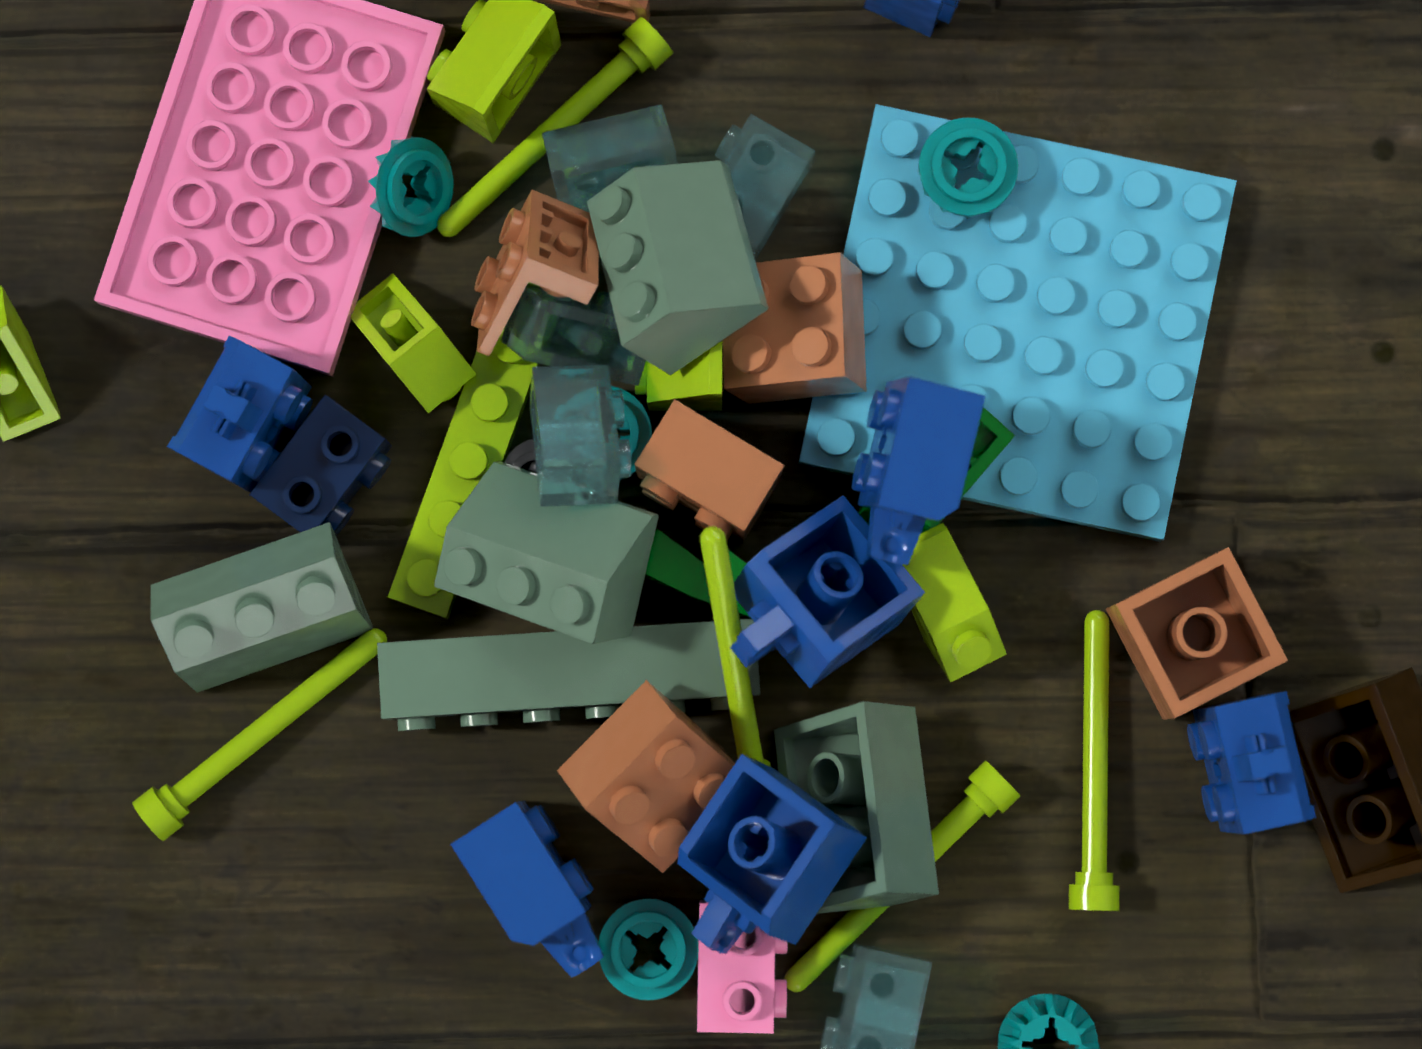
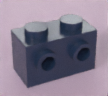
(323, 469)

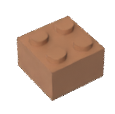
(808, 336)
(707, 472)
(1196, 634)
(648, 774)

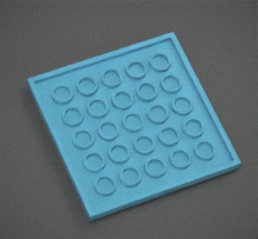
(1060, 306)

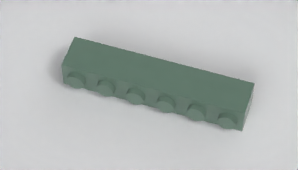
(548, 674)

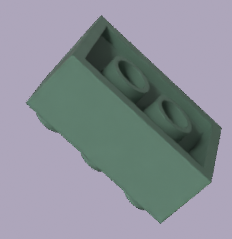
(676, 260)
(549, 564)
(258, 609)
(871, 775)

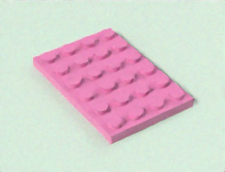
(260, 172)

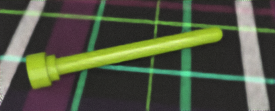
(639, 51)
(727, 629)
(984, 796)
(165, 808)
(1094, 885)

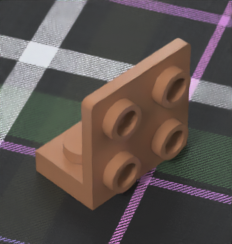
(541, 245)

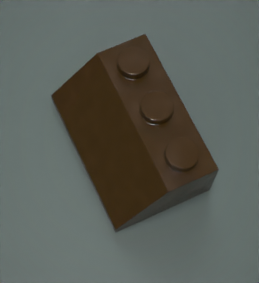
(1365, 777)

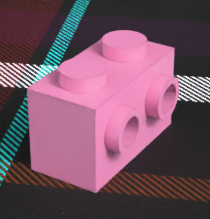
(740, 987)

